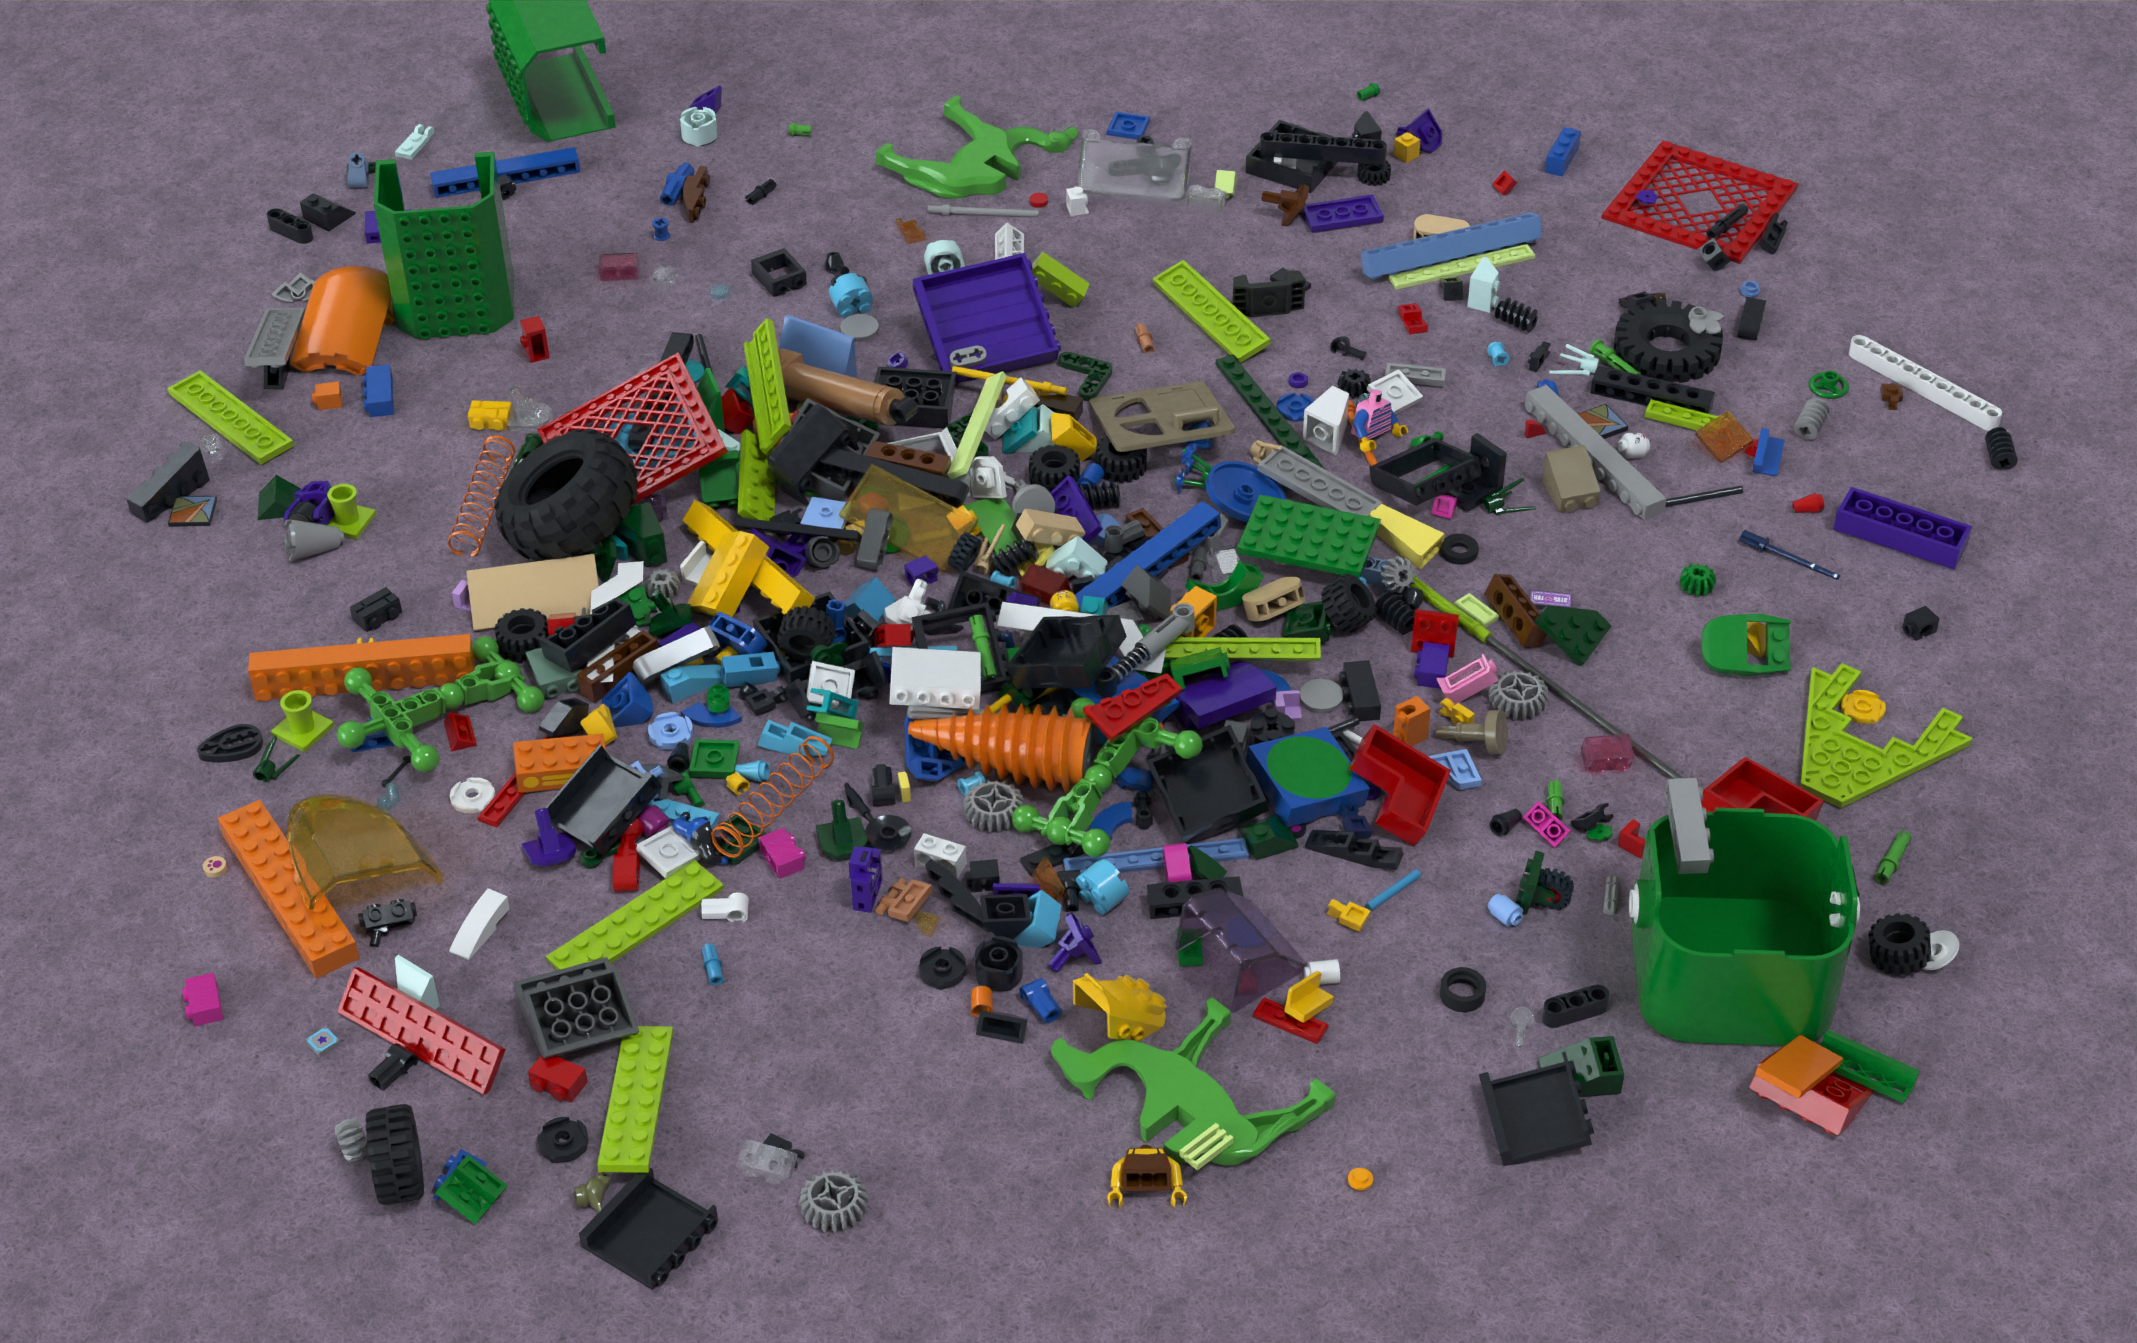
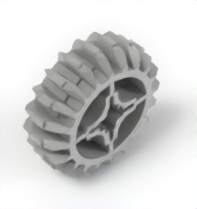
(1519, 695)
(992, 805)
(822, 1210)

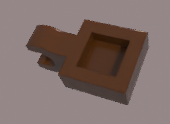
(1893, 394)

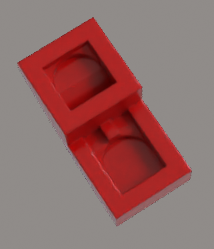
(1412, 318)

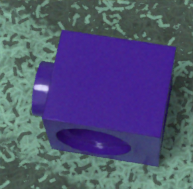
(921, 569)

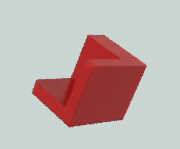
(1630, 840)

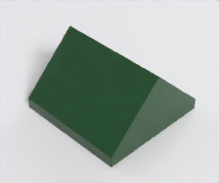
(276, 498)

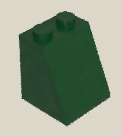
(643, 535)

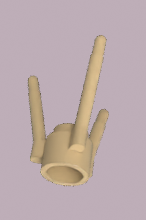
(1261, 450)
(984, 562)

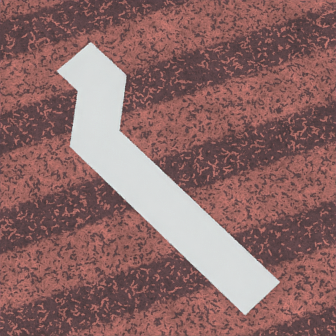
(628, 576)
(1028, 617)

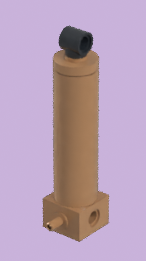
(843, 392)

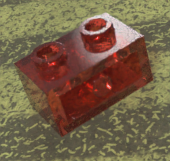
(1043, 582)

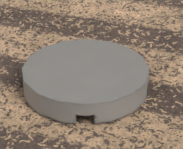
(860, 326)
(1321, 696)

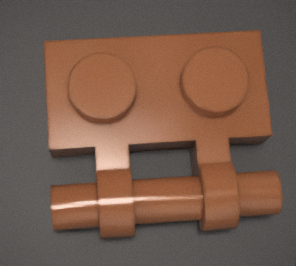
(909, 899)

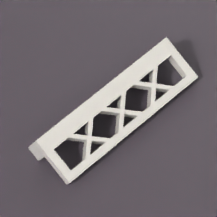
(1005, 240)

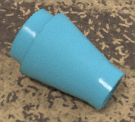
(754, 771)

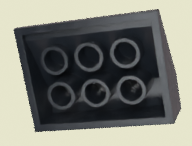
(928, 388)

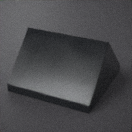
(1005, 914)

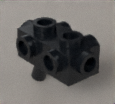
(380, 918)

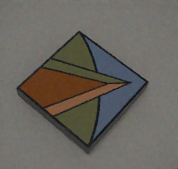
(1604, 421)
(192, 511)

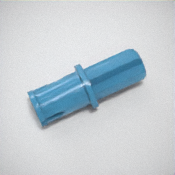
(712, 964)

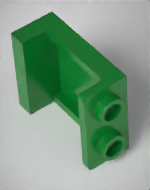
(721, 480)
(1199, 662)

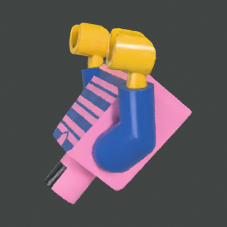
(1374, 418)

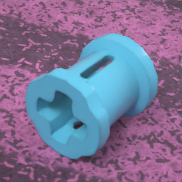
(1499, 356)
(1004, 580)
(966, 784)

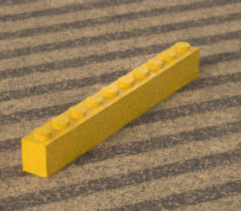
(769, 578)

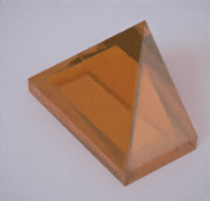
(1048, 880)

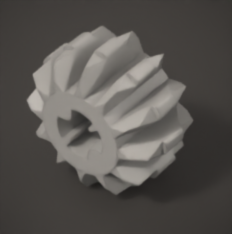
(1398, 566)
(663, 581)
(352, 1139)

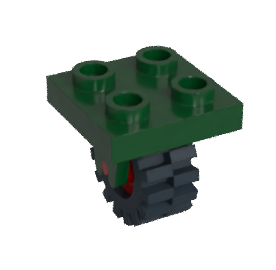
(1544, 886)

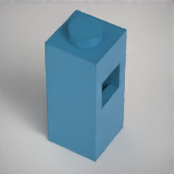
(750, 668)

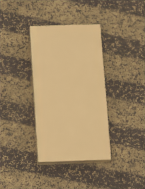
(545, 586)

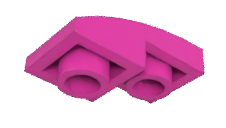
(1546, 824)

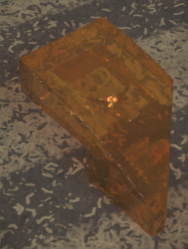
(910, 231)

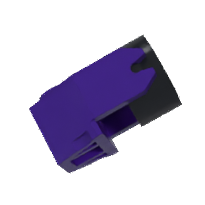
(311, 504)

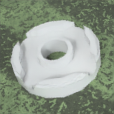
(476, 804)

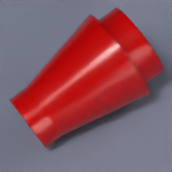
(1809, 504)

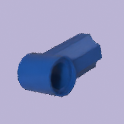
(836, 611)
(1039, 997)

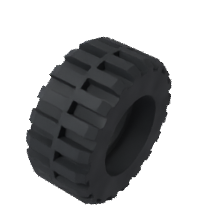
(394, 1154)

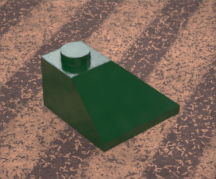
(1268, 837)

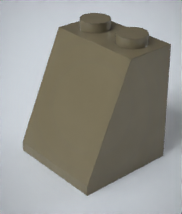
(1570, 479)

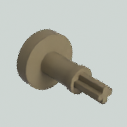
(1493, 732)

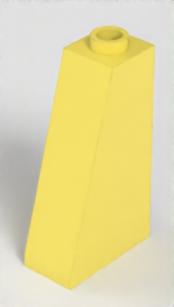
(1408, 536)

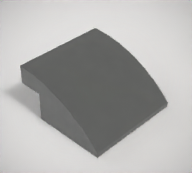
(575, 1007)

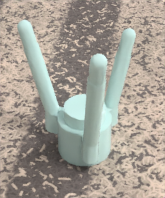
(1588, 363)

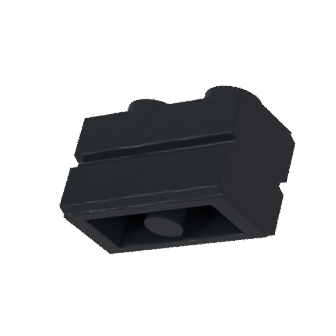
(376, 609)

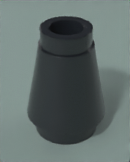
(681, 754)
(1504, 822)

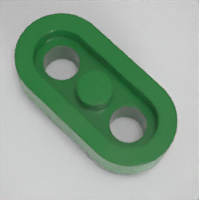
(718, 698)

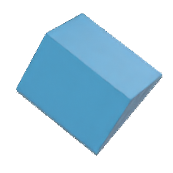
(871, 597)

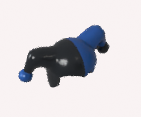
(700, 837)

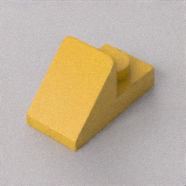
(600, 722)

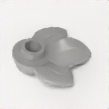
(1704, 320)

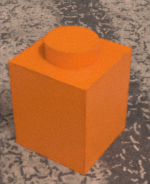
(327, 395)

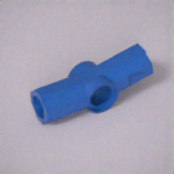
(675, 184)

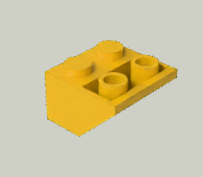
(1070, 433)

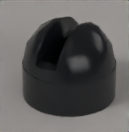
(747, 689)

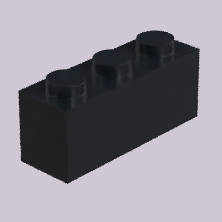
(1360, 690)

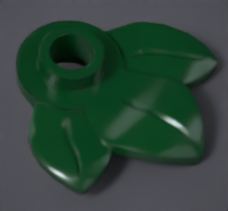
(829, 655)

